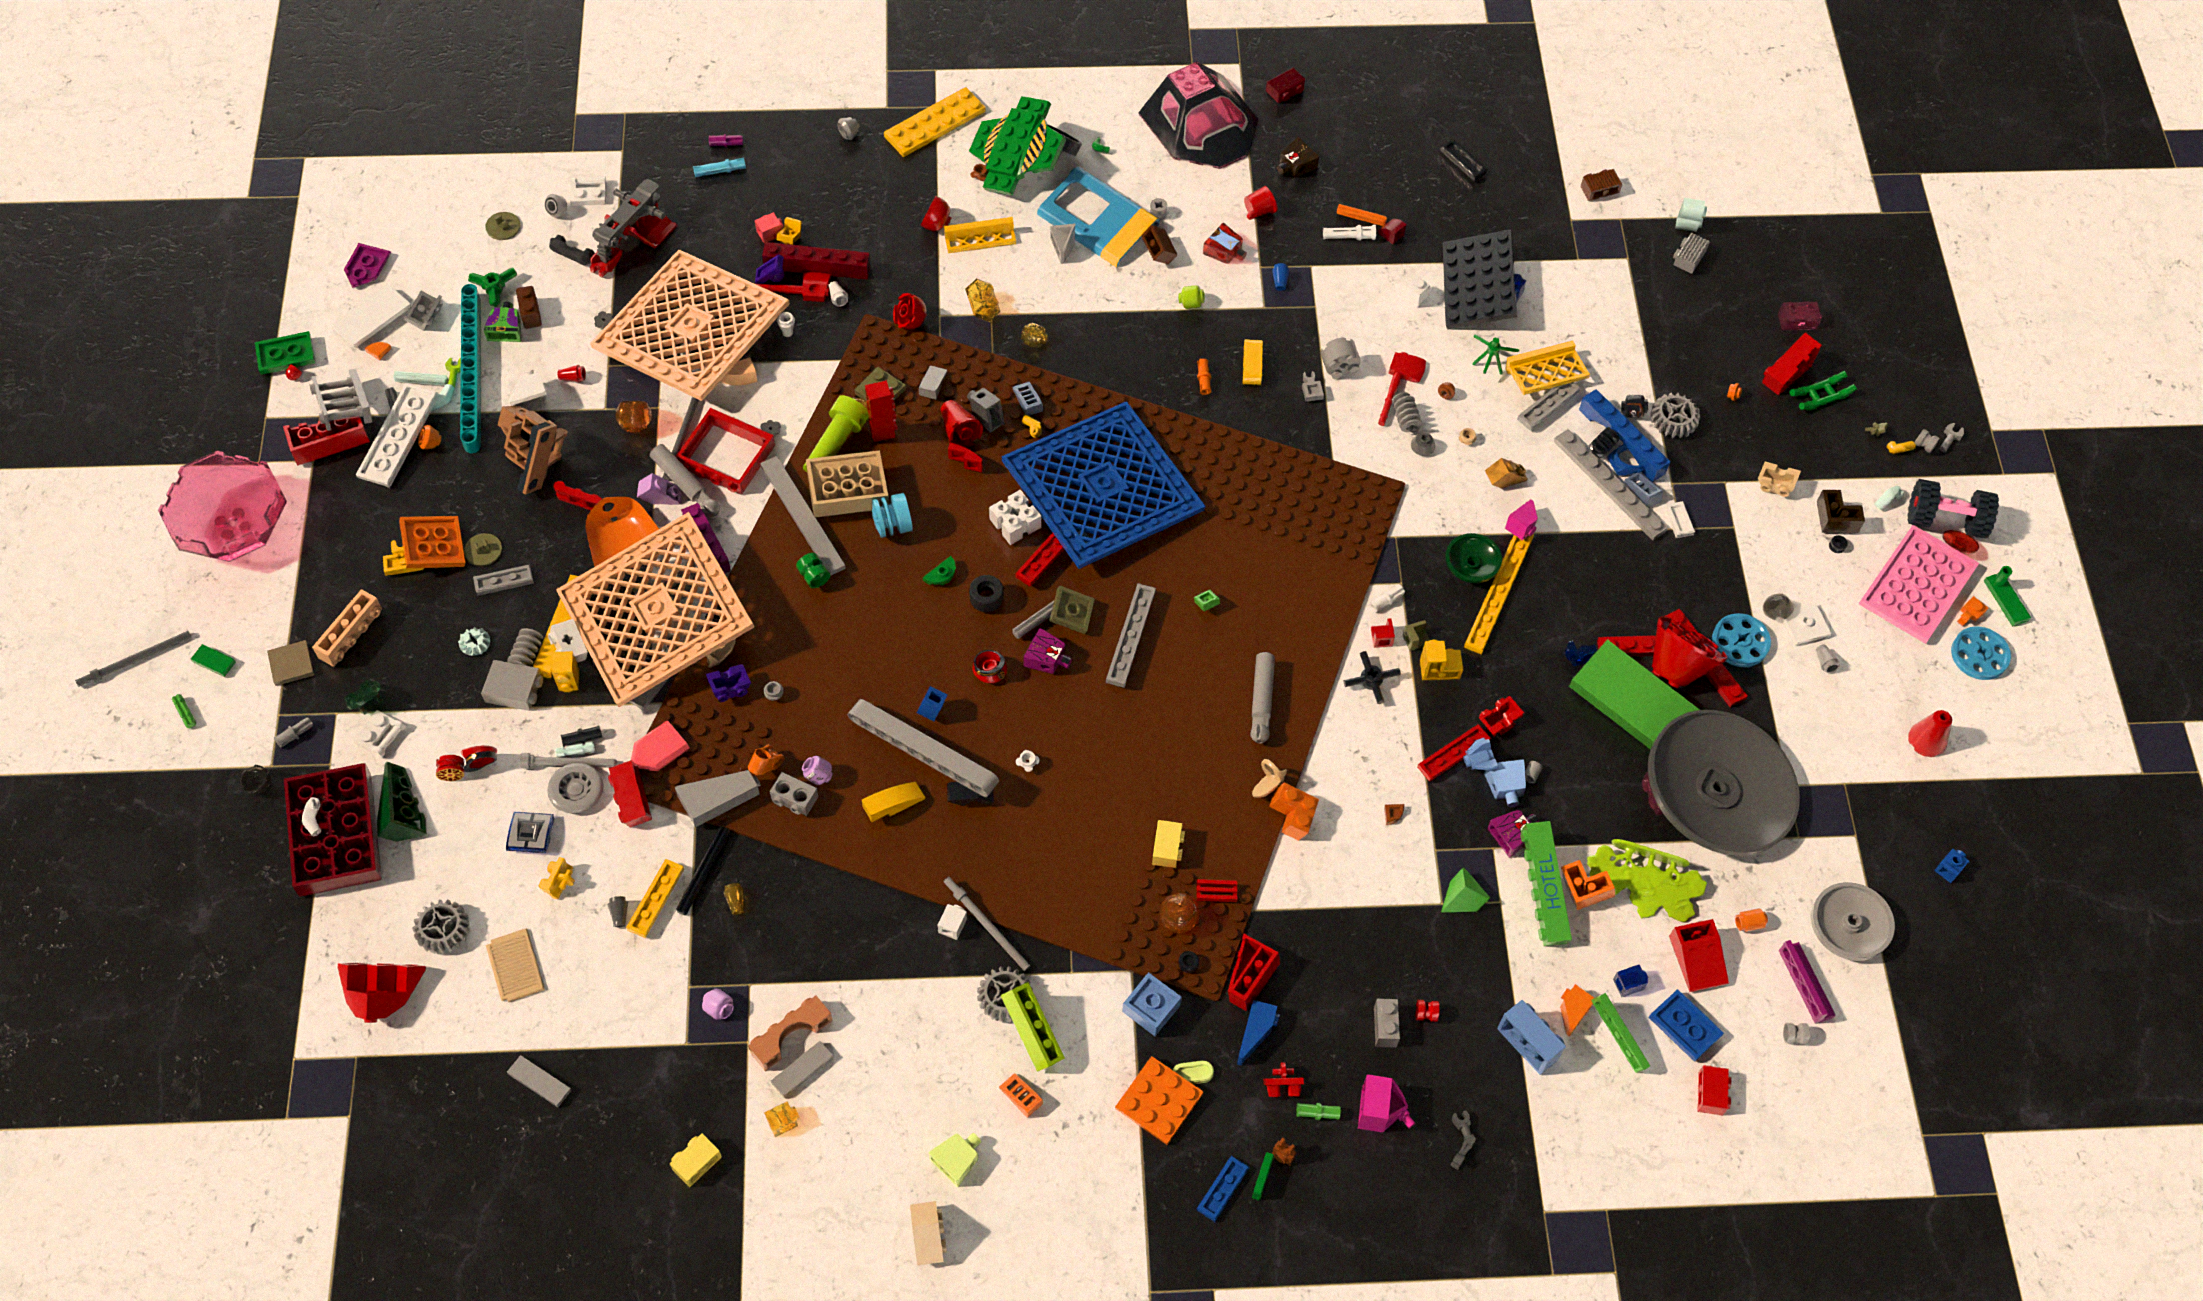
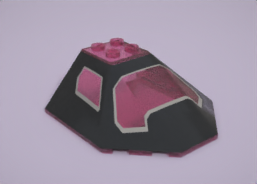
(1200, 117)

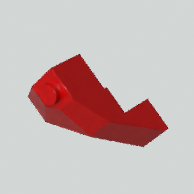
(378, 989)

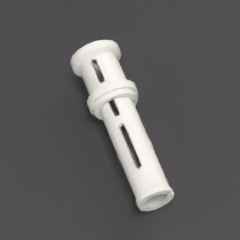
(1357, 232)

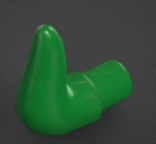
(1100, 147)

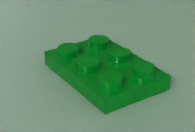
(284, 351)

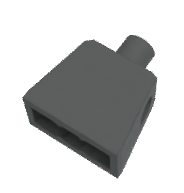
(986, 408)

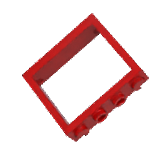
(737, 428)

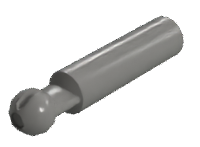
(684, 479)
(1262, 696)

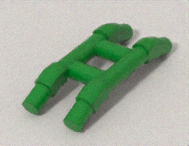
(1827, 385)

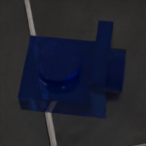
(1579, 655)

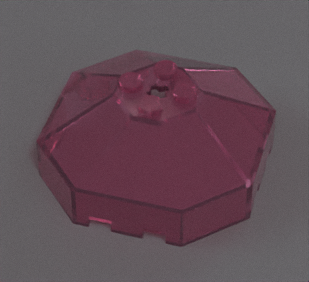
(218, 491)

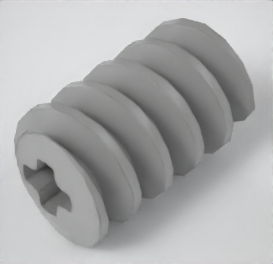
(1406, 412)
(525, 647)

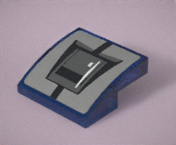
(529, 832)

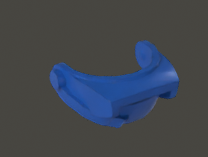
(1619, 466)

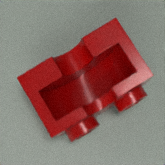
(1502, 717)

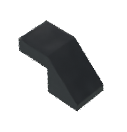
(962, 795)

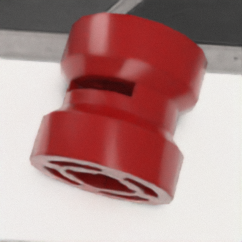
(1427, 1010)

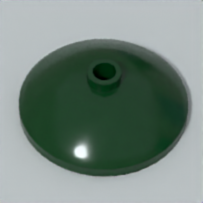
(1474, 550)

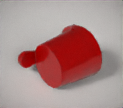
(1260, 203)

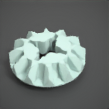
(469, 647)

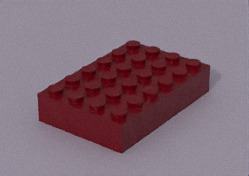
(348, 841)

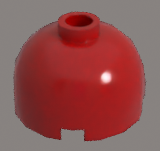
(937, 215)
(909, 312)

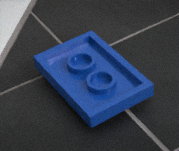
(1686, 1025)

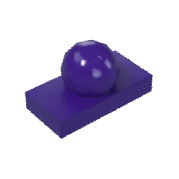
(770, 270)

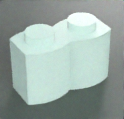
(1691, 215)

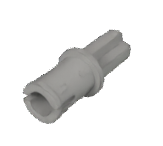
(293, 732)

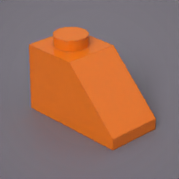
(1574, 1007)

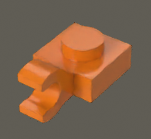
(1972, 610)

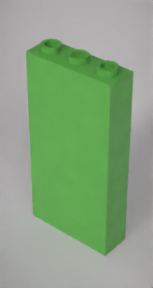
(1629, 693)

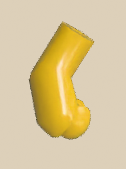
(1035, 426)
(1902, 447)

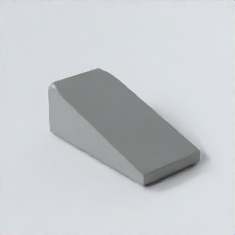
(932, 382)

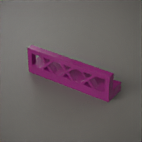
(1806, 982)

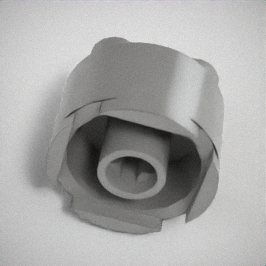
(1340, 357)

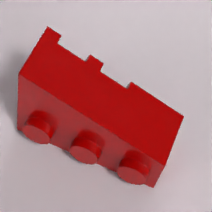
(1792, 364)
(1252, 971)

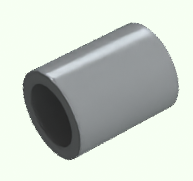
(1532, 771)

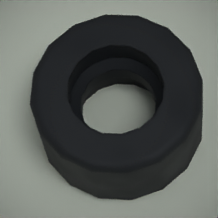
(984, 583)

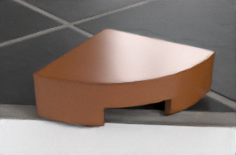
(1393, 813)

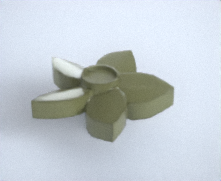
(1877, 428)

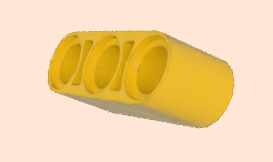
(1252, 362)

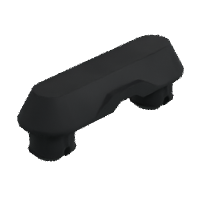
(559, 246)

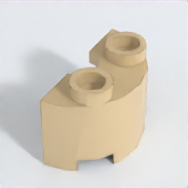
(1777, 480)

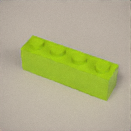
(1032, 1026)

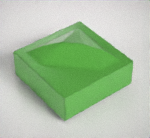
(1207, 600)

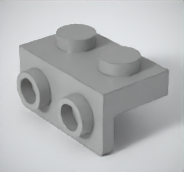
(423, 309)

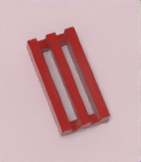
(1212, 886)

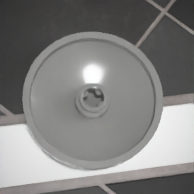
(1852, 921)

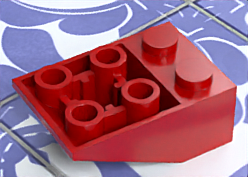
(1700, 955)

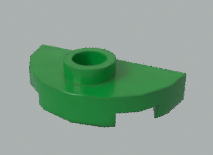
(942, 573)

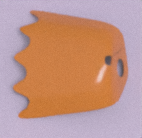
(611, 537)

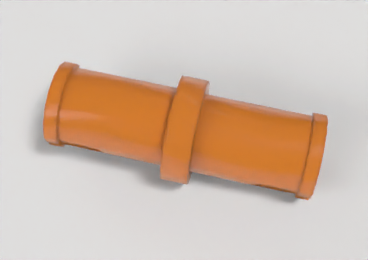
(1204, 376)

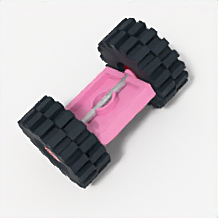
(1927, 500)

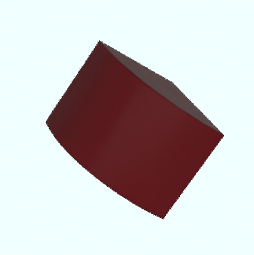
(1393, 230)

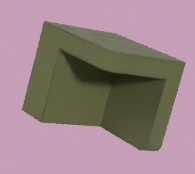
(1415, 635)

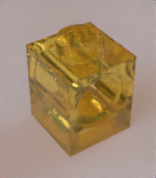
(781, 1118)

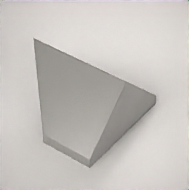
(1063, 240)

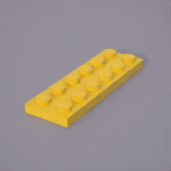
(934, 121)

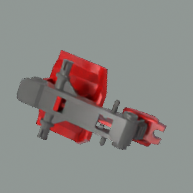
(635, 217)

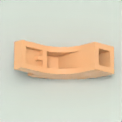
(740, 374)

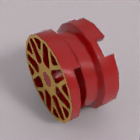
(450, 766)

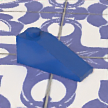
(1258, 1027)

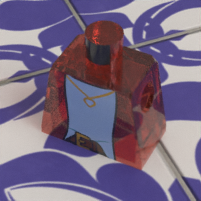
(1224, 245)

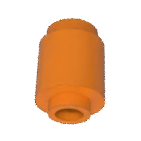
(1751, 920)

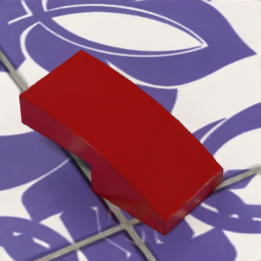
(970, 459)

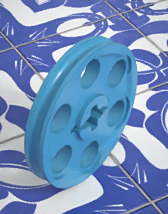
(1740, 632)
(1976, 658)

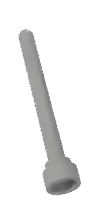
(528, 760)

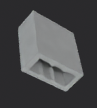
(512, 685)

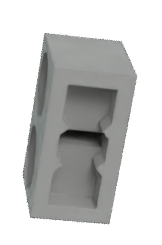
(796, 790)

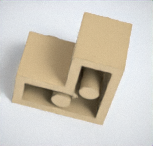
(927, 1227)

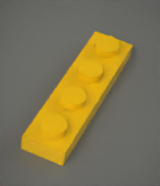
(655, 898)

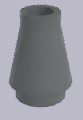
(618, 910)

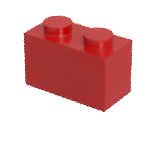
(1713, 1090)

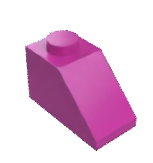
(1523, 520)

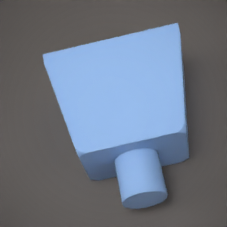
(1507, 781)

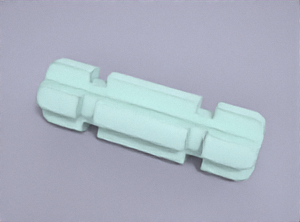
(575, 750)

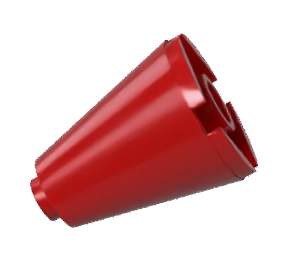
(960, 425)
(1931, 734)

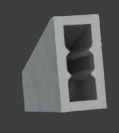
(714, 796)

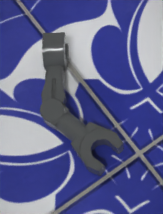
(1469, 1138)

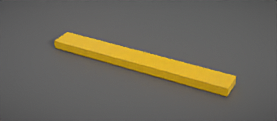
(1497, 594)

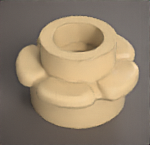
(1467, 432)

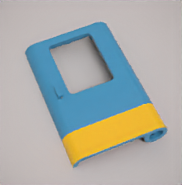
(1114, 229)

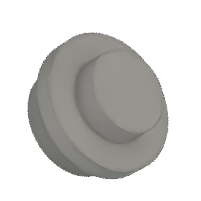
(773, 691)

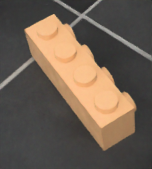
(347, 628)

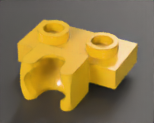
(395, 563)

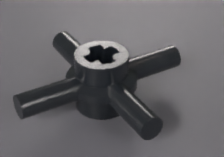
(1371, 677)

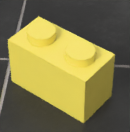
(1167, 842)
(695, 1159)

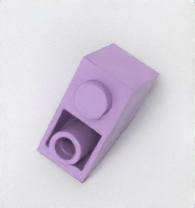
(658, 490)

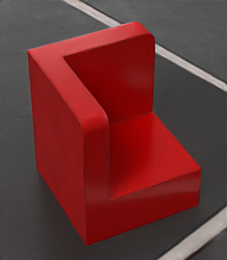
(1383, 635)

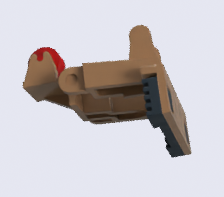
(542, 438)

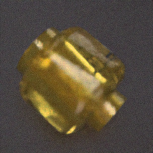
(1034, 335)

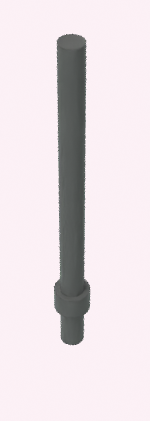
(684, 428)
(96, 674)

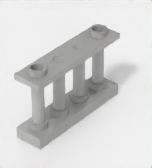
(356, 391)

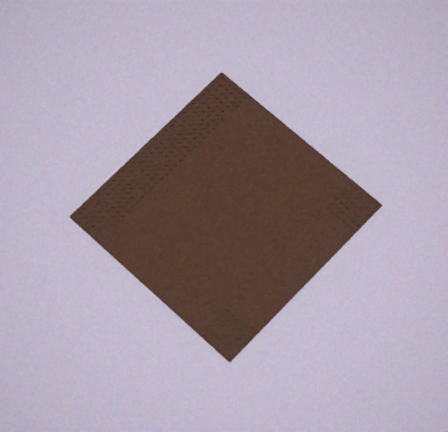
(1074, 839)

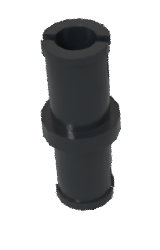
(581, 736)

